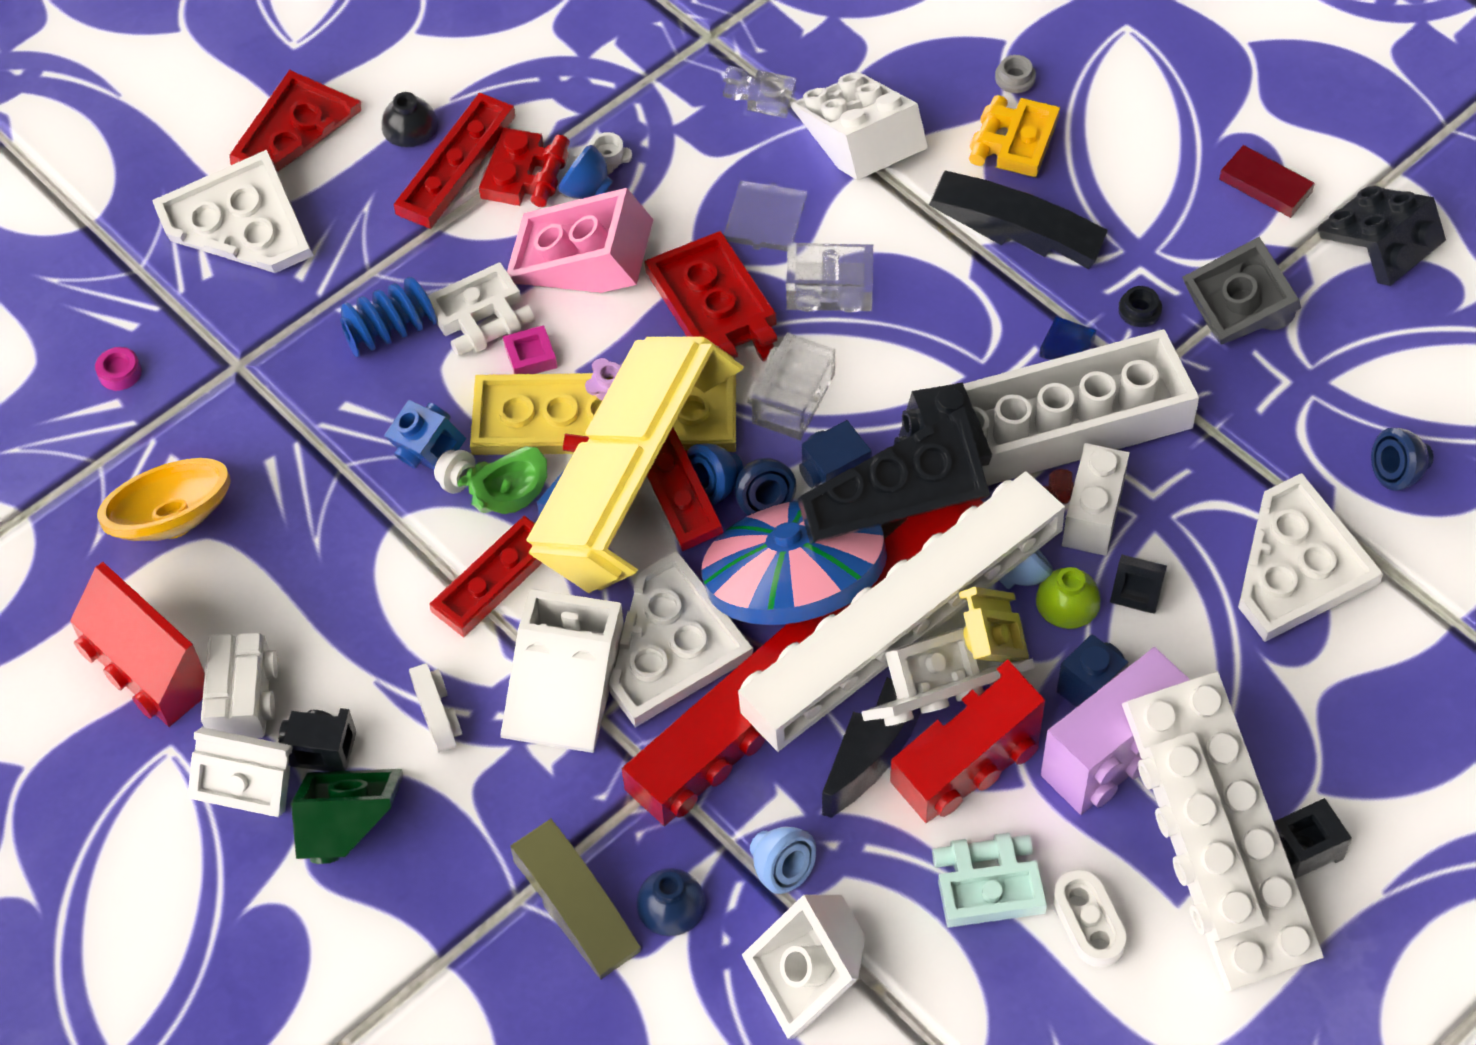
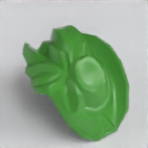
(508, 482)

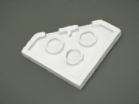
(237, 216)
(1300, 561)
(671, 641)

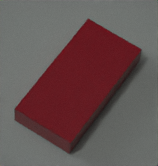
(1266, 181)

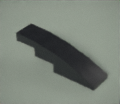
(1007, 212)

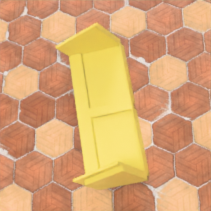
(621, 448)

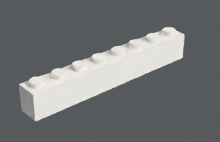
(899, 610)

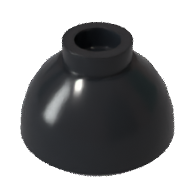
(408, 120)

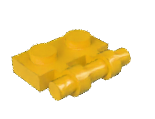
(1027, 136)

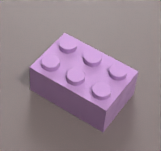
(1094, 743)

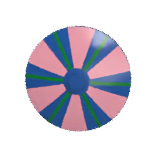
(773, 575)

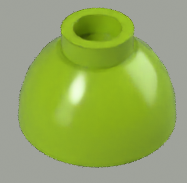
(1068, 598)

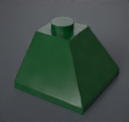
(339, 809)

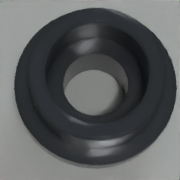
(1142, 298)

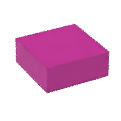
(530, 351)

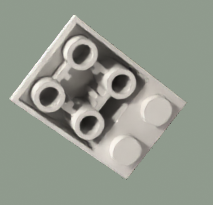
(862, 124)
(562, 670)

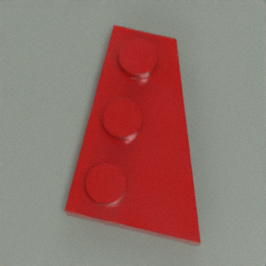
(295, 120)

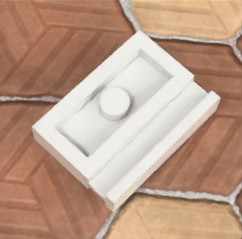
(239, 772)

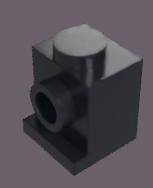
(319, 739)
(1317, 829)

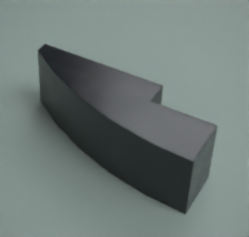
(864, 755)

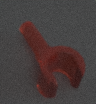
(1060, 485)

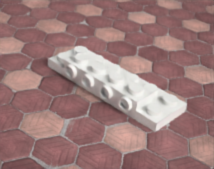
(1221, 831)

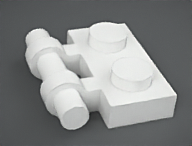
(474, 299)

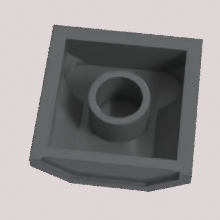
(1242, 293)

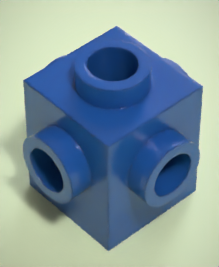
(418, 430)

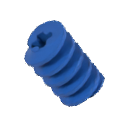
(386, 314)

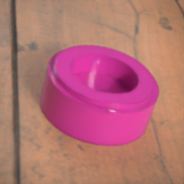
(118, 368)

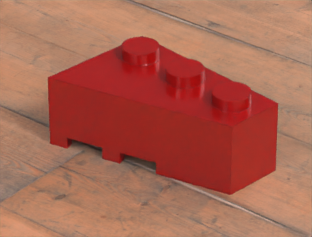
(972, 747)

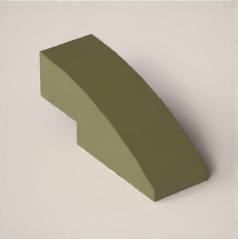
(574, 898)

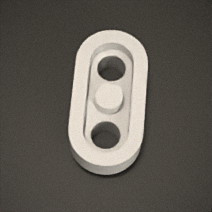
(441, 723)
(1090, 921)

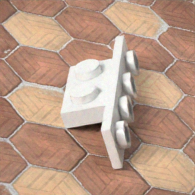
(931, 673)

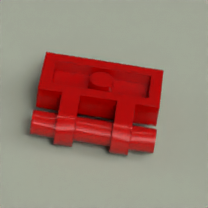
(513, 164)

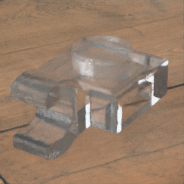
(765, 94)

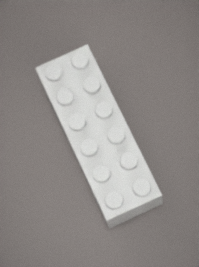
(1093, 397)

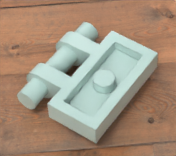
(993, 891)

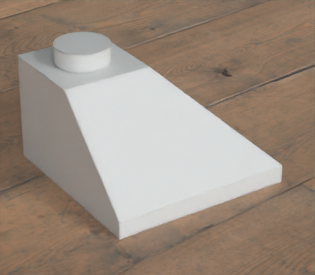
(807, 959)

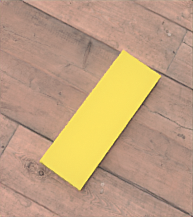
(541, 408)

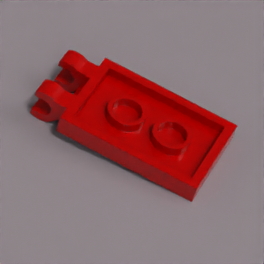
(714, 295)

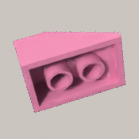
(583, 244)

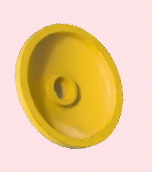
(165, 500)

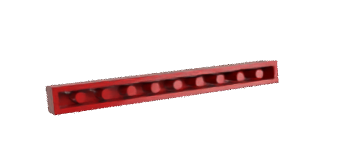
(713, 732)

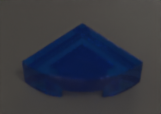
(1066, 339)

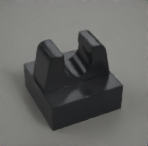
(1138, 584)

